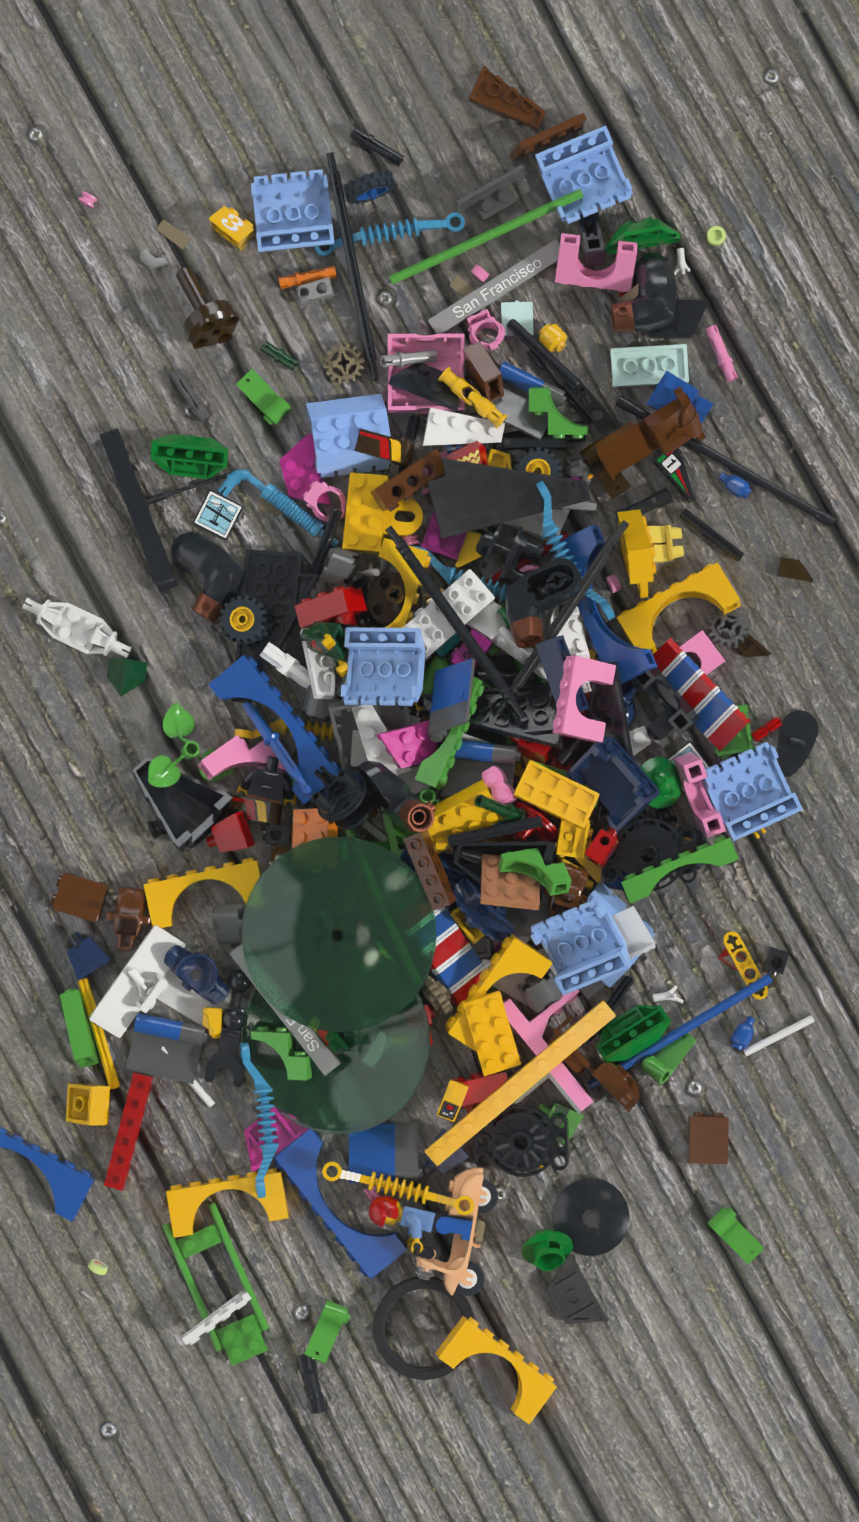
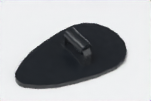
(796, 740)

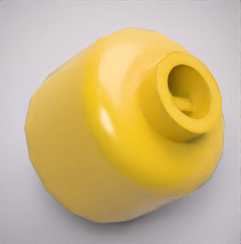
(552, 337)

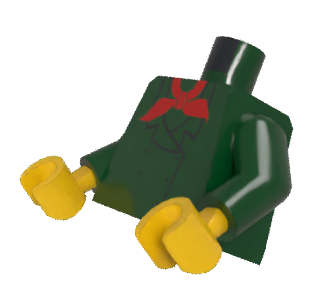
(329, 641)

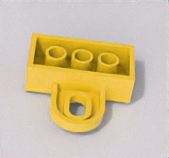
(367, 522)
(637, 550)
(460, 815)

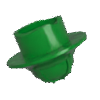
(666, 778)
(547, 1249)

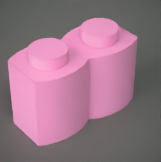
(497, 782)

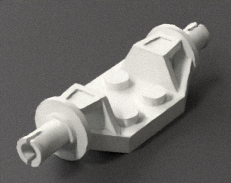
(76, 628)
(574, 636)

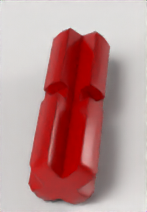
(769, 727)

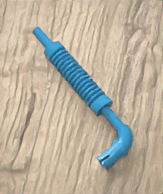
(277, 499)

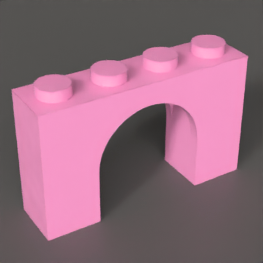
(616, 277)
(568, 718)
(691, 774)

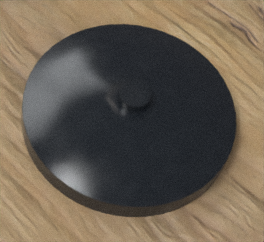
(591, 1215)

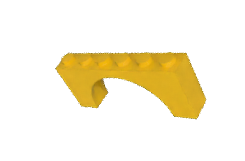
(410, 581)
(708, 584)
(163, 894)
(512, 958)
(185, 1200)
(470, 1339)

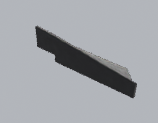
(520, 441)

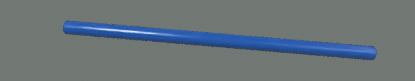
(690, 1025)

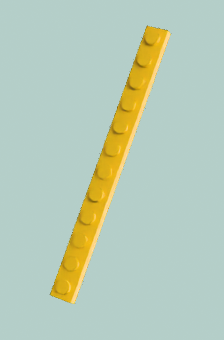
(520, 1083)

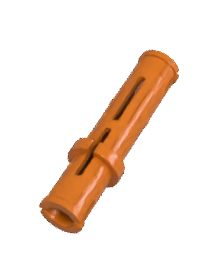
(306, 277)

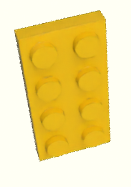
(556, 794)
(491, 1033)

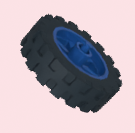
(369, 187)

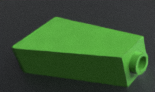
(79, 1029)

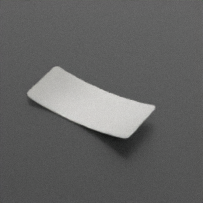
(358, 752)

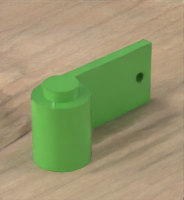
(261, 394)
(667, 1059)
(735, 1234)
(326, 1331)

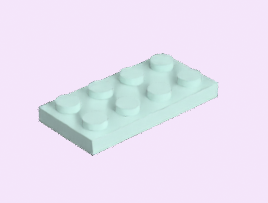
(647, 364)

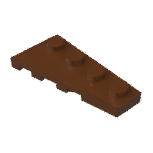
(505, 100)
(547, 136)

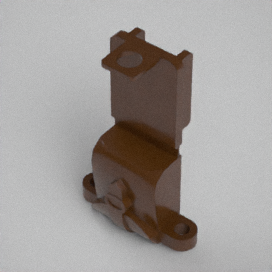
(663, 430)
(612, 1077)

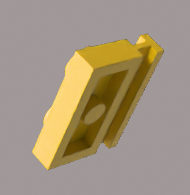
(572, 840)

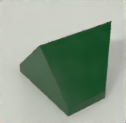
(126, 674)

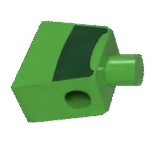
(572, 1116)

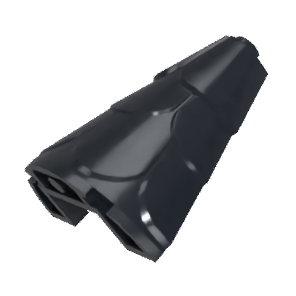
(184, 808)
(469, 857)

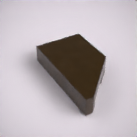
(793, 569)
(752, 648)

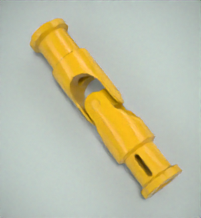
(481, 404)

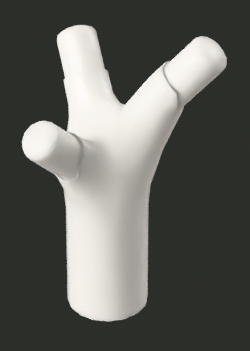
(681, 264)
(371, 572)
(139, 980)
(667, 995)

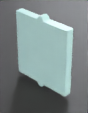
(521, 312)

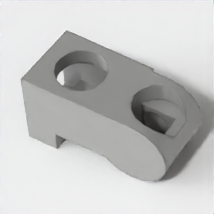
(316, 291)

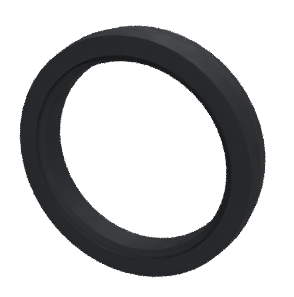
(382, 1344)

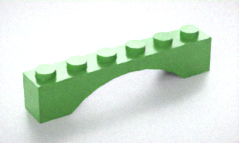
(435, 768)
(717, 854)

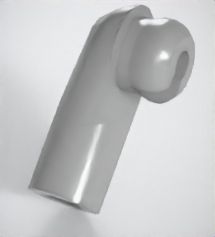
(150, 261)

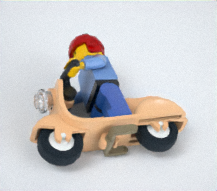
(459, 1272)

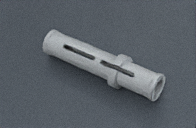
(401, 359)

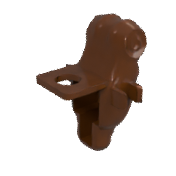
(574, 898)
(128, 916)

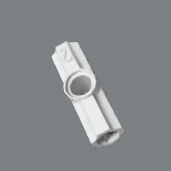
(286, 665)

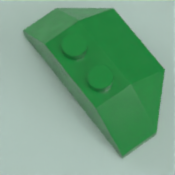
(645, 233)
(189, 455)
(632, 1032)

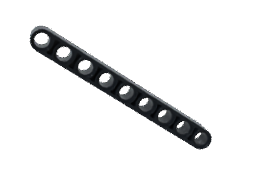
(138, 510)

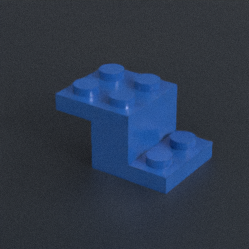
(664, 395)

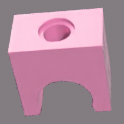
(704, 651)

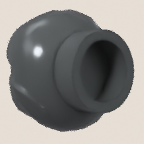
(578, 468)

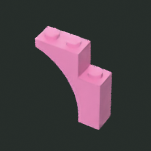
(235, 754)

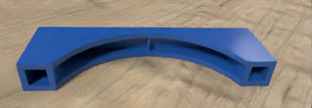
(631, 659)
(246, 681)
(67, 1182)
(369, 1250)

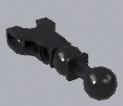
(232, 1020)

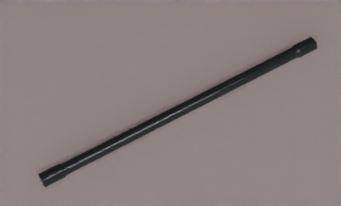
(819, 515)

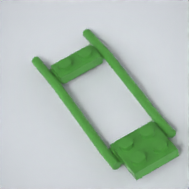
(244, 1337)

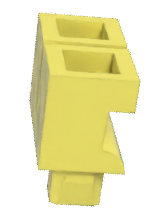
(664, 536)

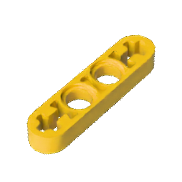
(743, 966)

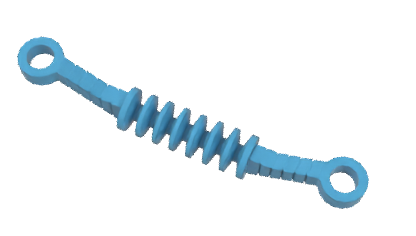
(416, 226)
(550, 531)
(450, 576)
(269, 1147)

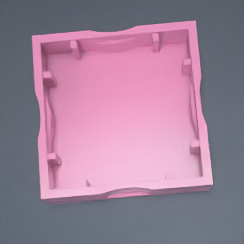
(449, 354)

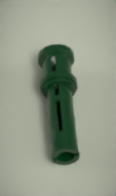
(507, 811)

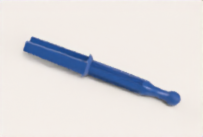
(272, 740)

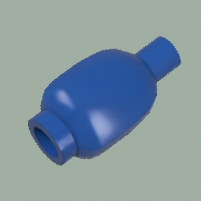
(736, 485)
(743, 1034)

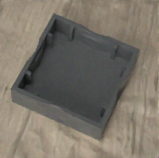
(344, 724)

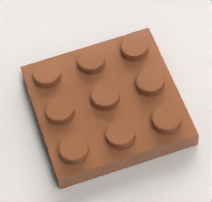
(507, 888)

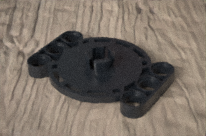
(630, 850)
(510, 1152)

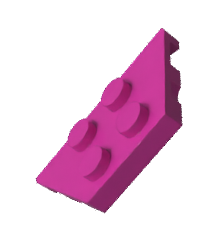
(300, 470)
(408, 744)
(286, 1131)

